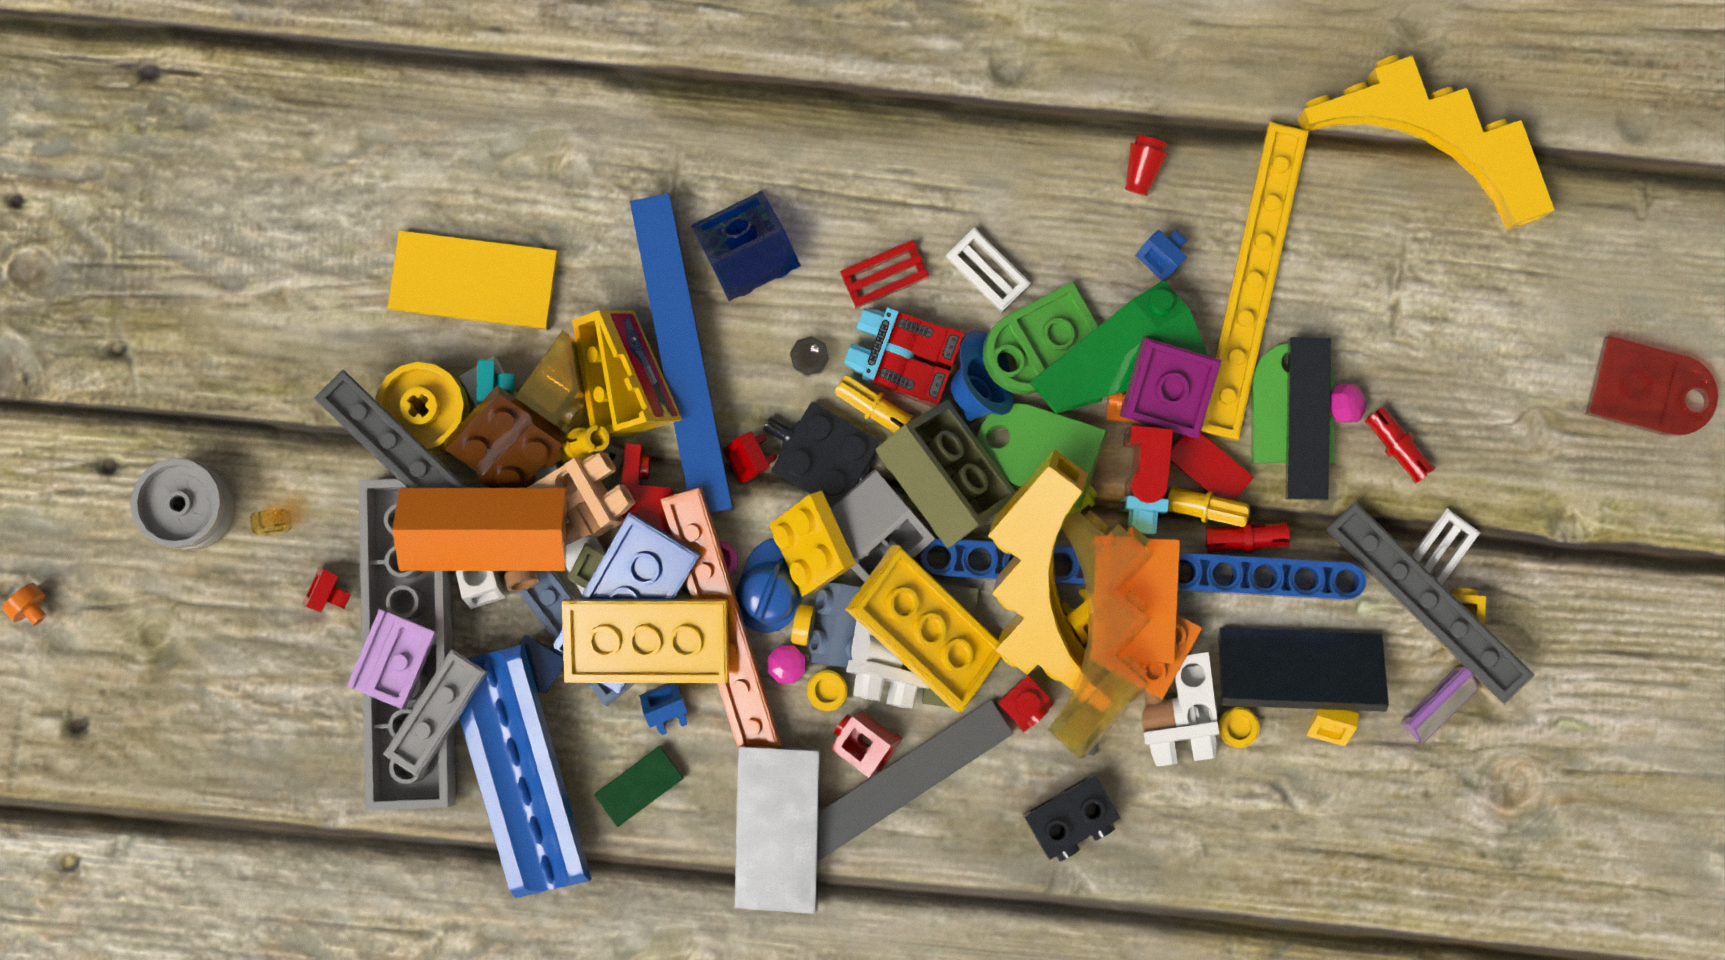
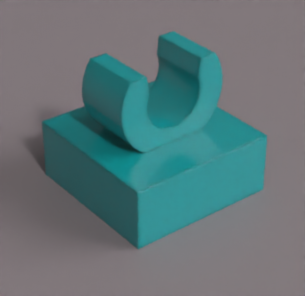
(488, 380)

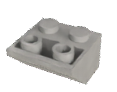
(874, 520)

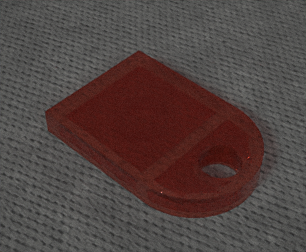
(1649, 389)

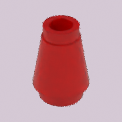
(1144, 163)

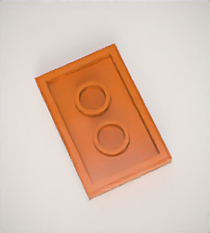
(1158, 586)

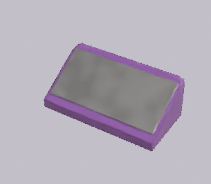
(1440, 704)

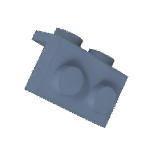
(833, 626)

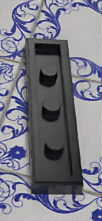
(1308, 418)

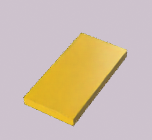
(473, 280)
(925, 628)
(645, 640)

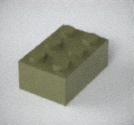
(946, 473)

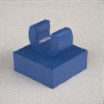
(1163, 254)
(662, 705)

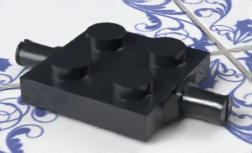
(822, 453)

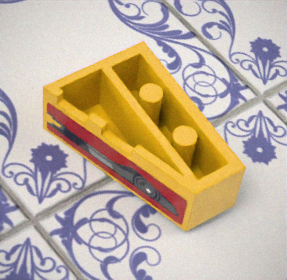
(621, 374)

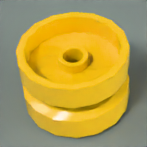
(419, 384)

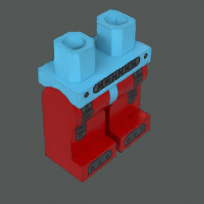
(896, 344)
(1148, 476)

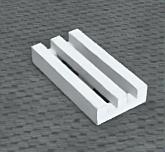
(988, 248)
(1437, 527)

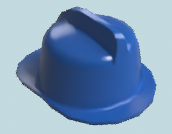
(972, 384)
(766, 590)

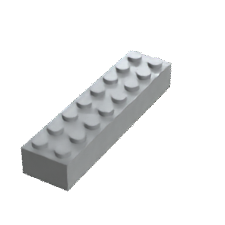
(427, 601)

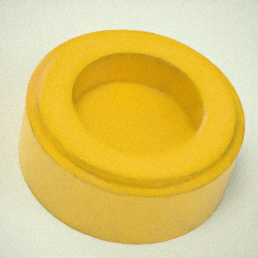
(802, 624)
(827, 690)
(1238, 727)

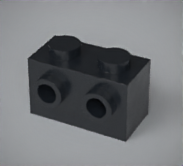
(1071, 818)

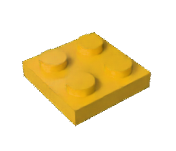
(812, 543)

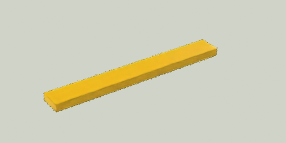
(1254, 278)

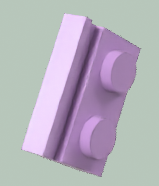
(392, 659)

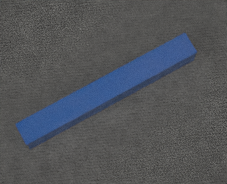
(681, 349)

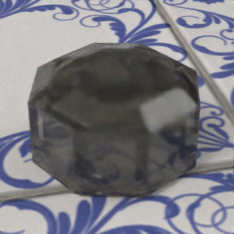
(809, 356)

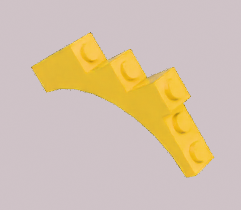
(1398, 101)
(1027, 583)

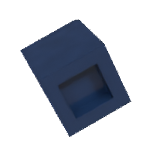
(543, 662)

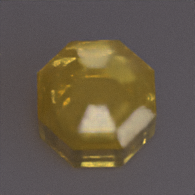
(270, 522)

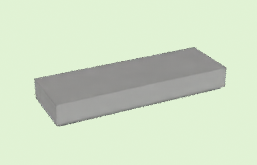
(435, 713)

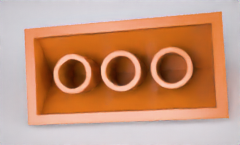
(480, 529)

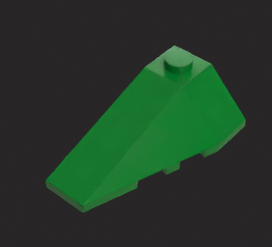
(1106, 357)

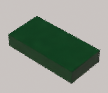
(638, 786)

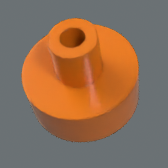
(26, 604)

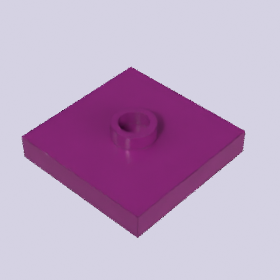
(1170, 387)

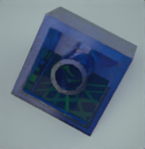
(746, 245)

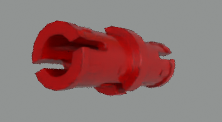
(1399, 444)
(1247, 537)

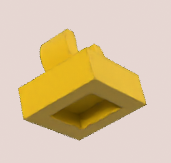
(1079, 617)
(1333, 725)

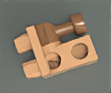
(588, 503)

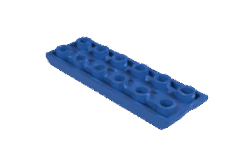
(521, 777)

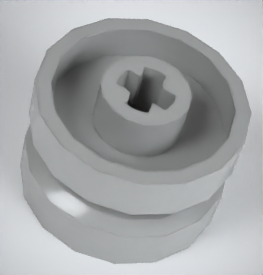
(162, 492)

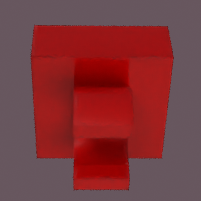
(747, 457)
(323, 591)

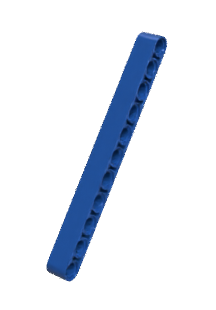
(1201, 565)

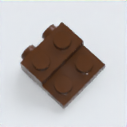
(505, 441)

